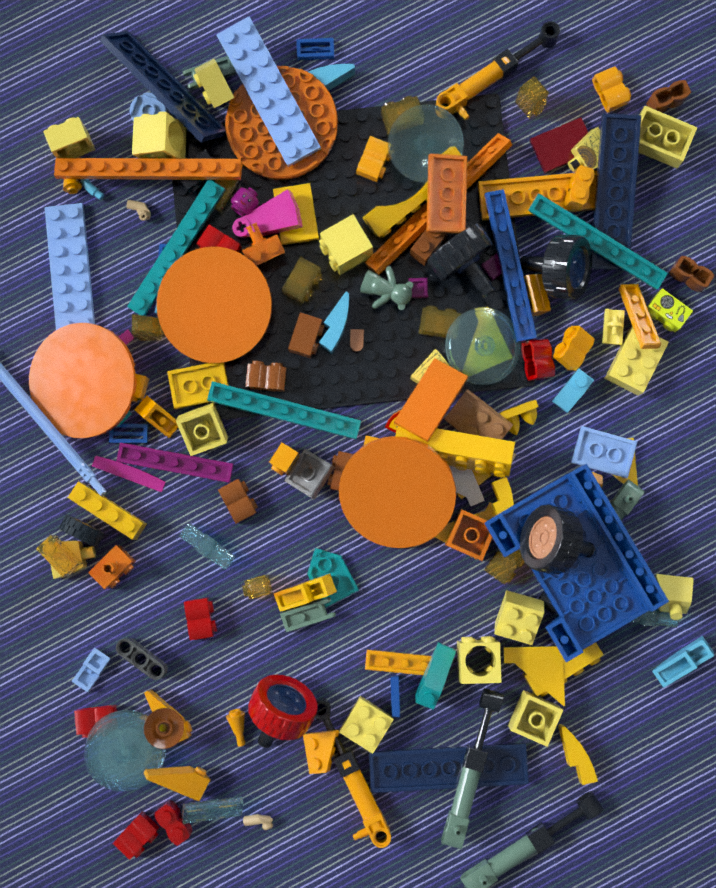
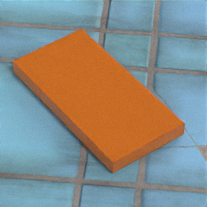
(446, 193)
(431, 400)

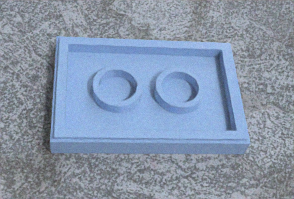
(604, 452)

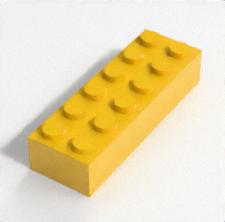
(469, 451)

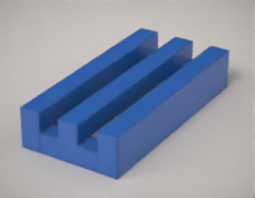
(307, 53)
(145, 434)
(395, 704)

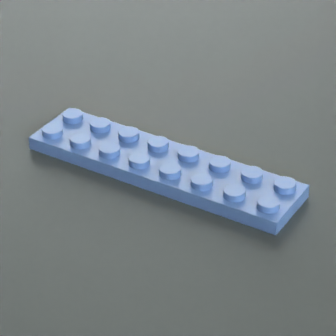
(268, 91)
(69, 264)

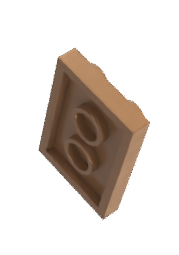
(477, 418)

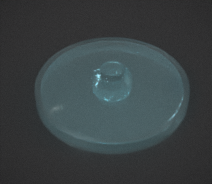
(419, 133)
(482, 345)

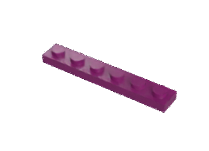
(175, 462)

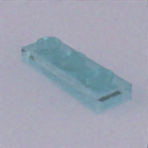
(212, 809)

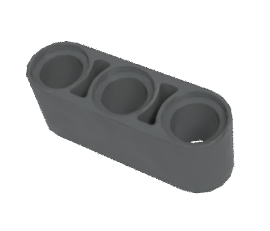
(132, 657)

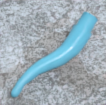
(91, 189)

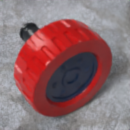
(281, 709)

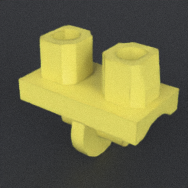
(613, 327)

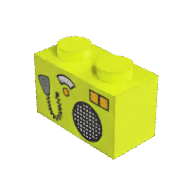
(668, 311)

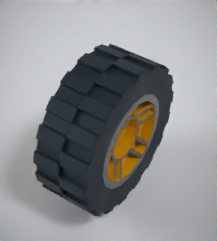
(81, 530)

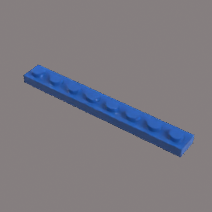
(510, 266)

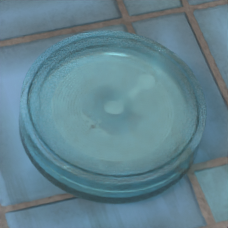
(120, 753)

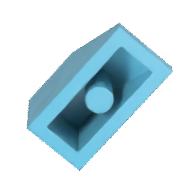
(573, 390)

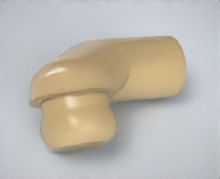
(141, 208)
(256, 819)

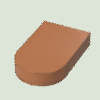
(356, 339)

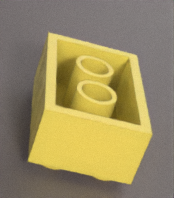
(664, 137)
(634, 366)

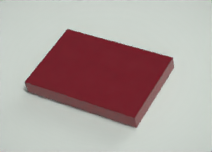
(555, 146)

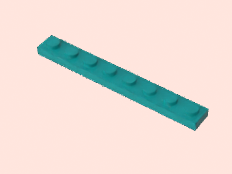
(599, 242)
(177, 246)
(283, 410)

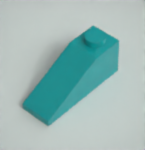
(435, 676)

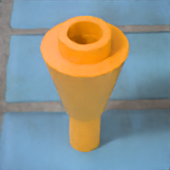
(71, 186)
(236, 721)

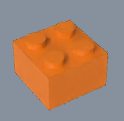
(469, 535)

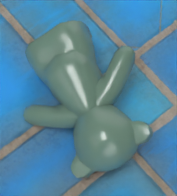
(376, 285)

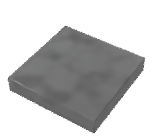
(309, 474)

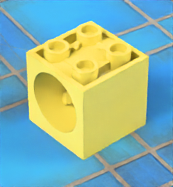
(158, 137)
(345, 245)
(492, 672)

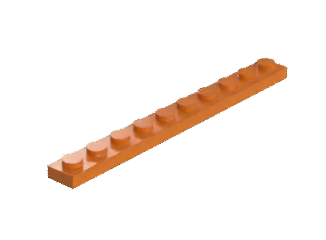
(148, 168)
(418, 222)

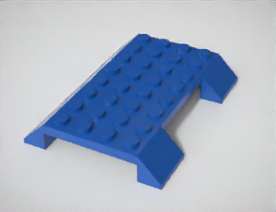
(596, 591)

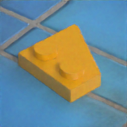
(319, 750)

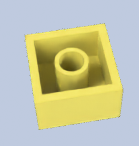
(214, 83)
(69, 139)
(202, 429)
(519, 617)
(535, 718)
(366, 724)

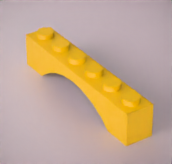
(384, 217)

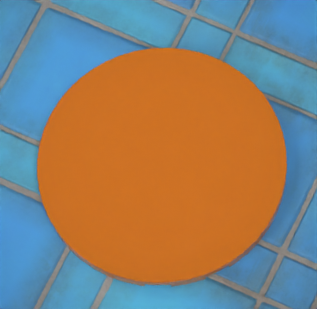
(253, 142)
(214, 304)
(83, 380)
(397, 492)

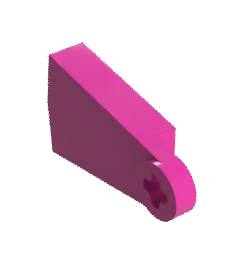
(272, 217)

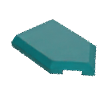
(330, 563)

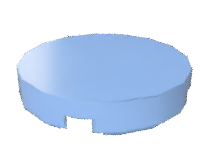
(146, 104)

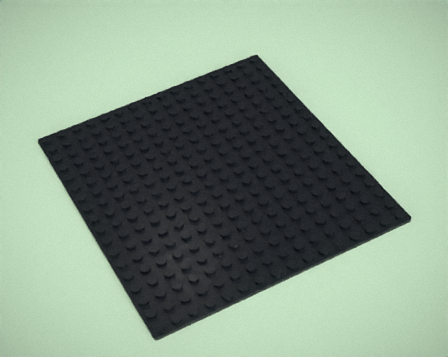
(391, 336)

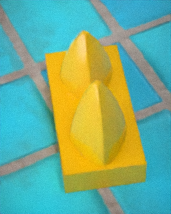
(526, 410)

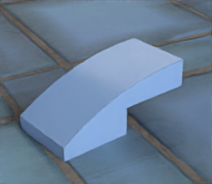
(91, 670)

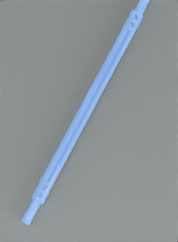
(50, 430)

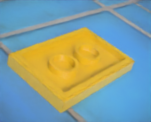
(304, 200)
(192, 384)

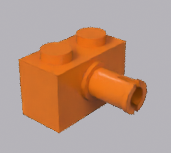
(262, 248)
(112, 567)

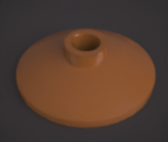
(173, 731)

